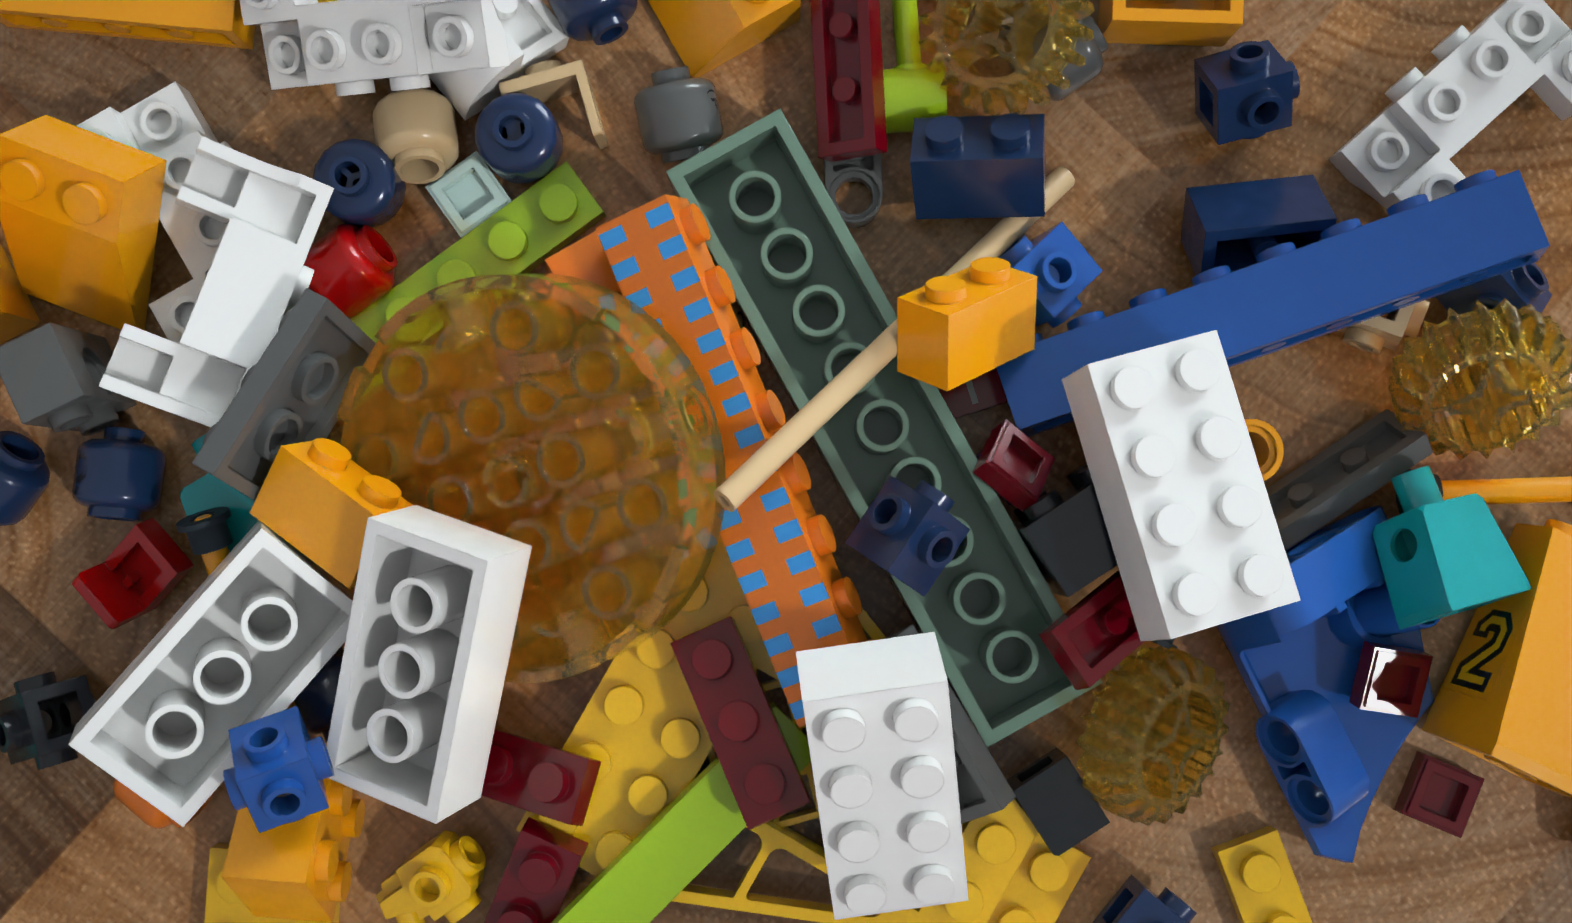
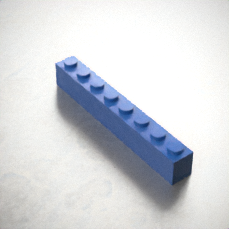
(1300, 291)

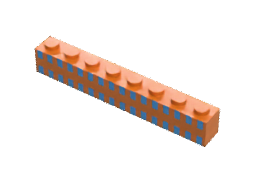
(774, 535)

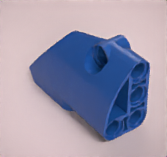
(1301, 677)

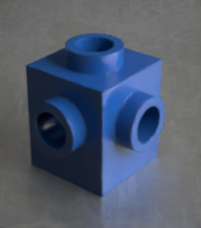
(1061, 271)
(277, 770)

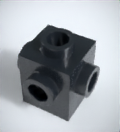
(42, 719)

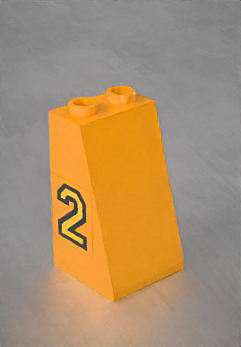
(1513, 670)

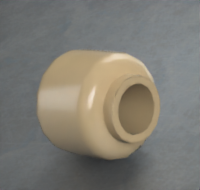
(417, 133)

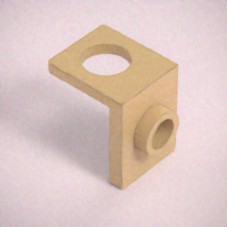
(552, 81)

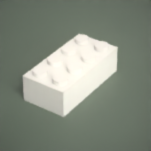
(1180, 487)
(425, 660)
(220, 662)
(884, 774)

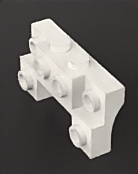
(374, 40)
(1440, 111)
(171, 128)
(245, 291)

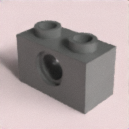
(57, 377)

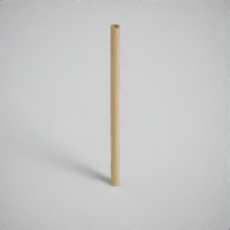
(865, 365)

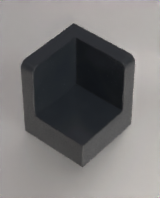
(1057, 802)

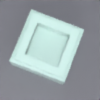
(468, 194)

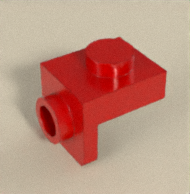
(134, 575)

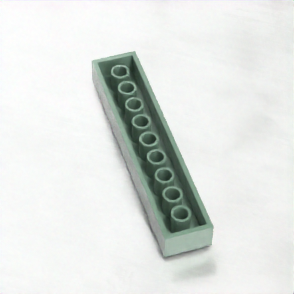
(813, 314)

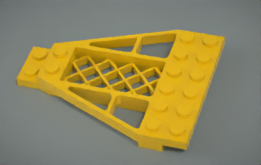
(656, 742)

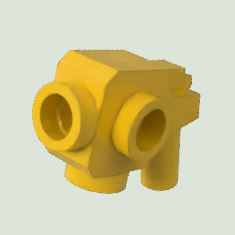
(435, 881)

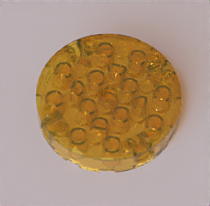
(560, 427)

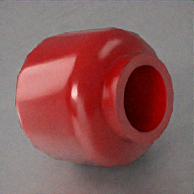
(352, 267)

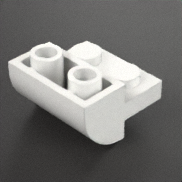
(531, 38)

